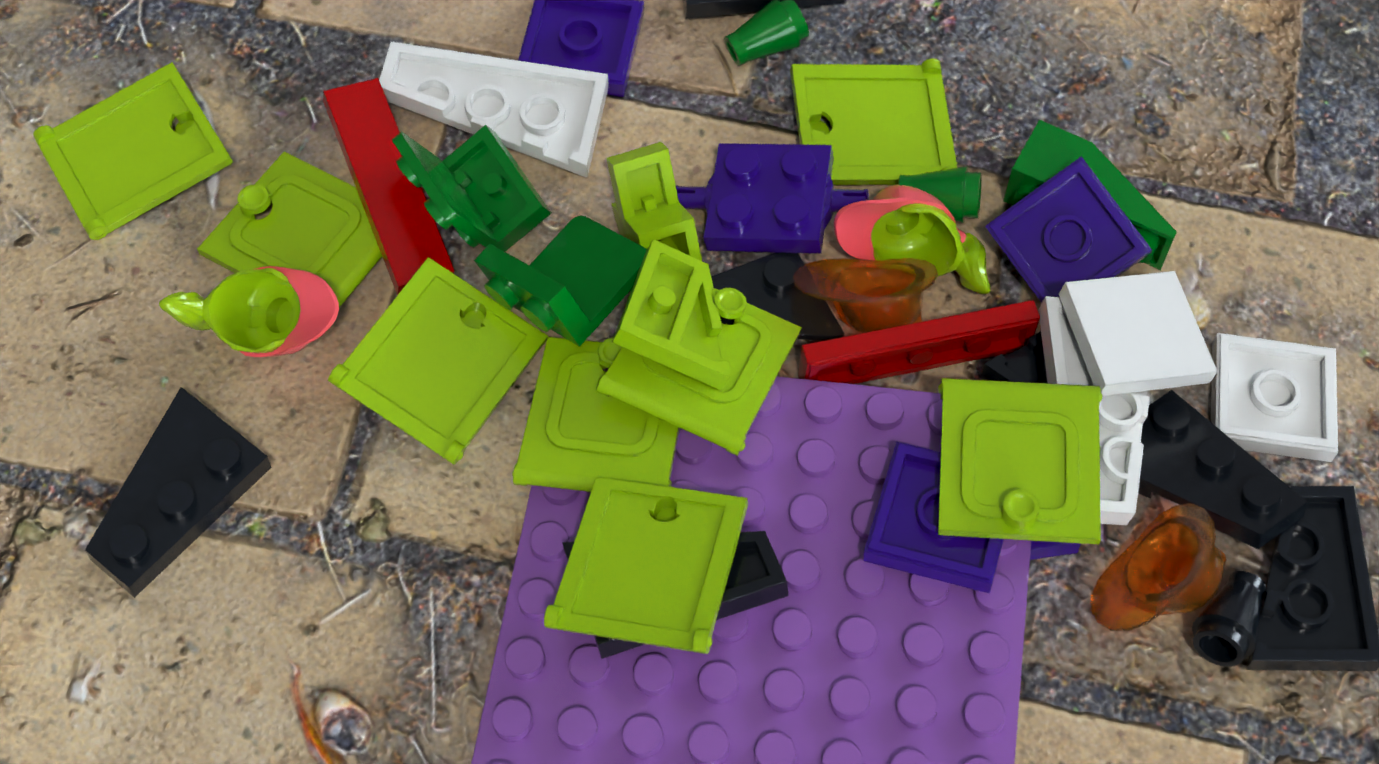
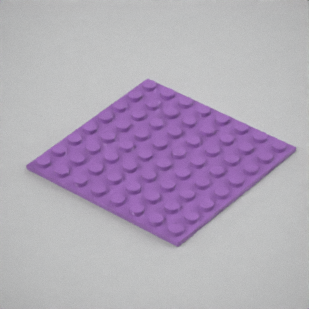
(833, 674)

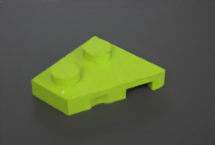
(674, 316)

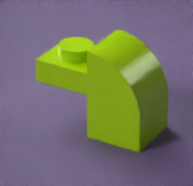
(649, 201)

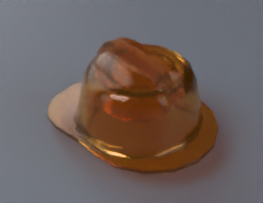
(869, 292)
(1162, 572)

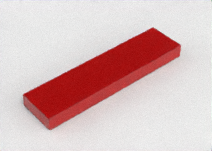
(390, 200)
(920, 345)

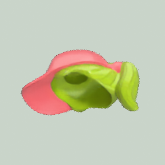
(911, 225)
(260, 310)

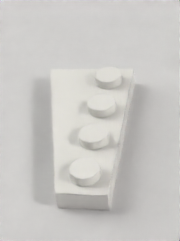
(529, 105)
(1119, 416)

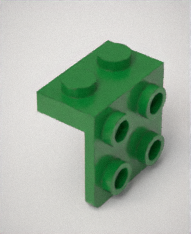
(475, 189)
(570, 281)

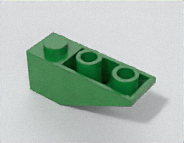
(1054, 149)

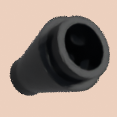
(1230, 622)

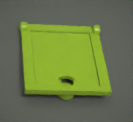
(880, 119)
(127, 156)
(312, 227)
(756, 350)
(439, 360)
(584, 434)
(1020, 461)
(649, 565)

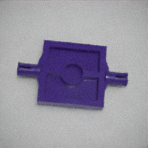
(769, 198)

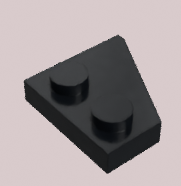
(771, 287)

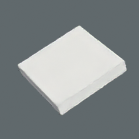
(1137, 333)
(1276, 396)

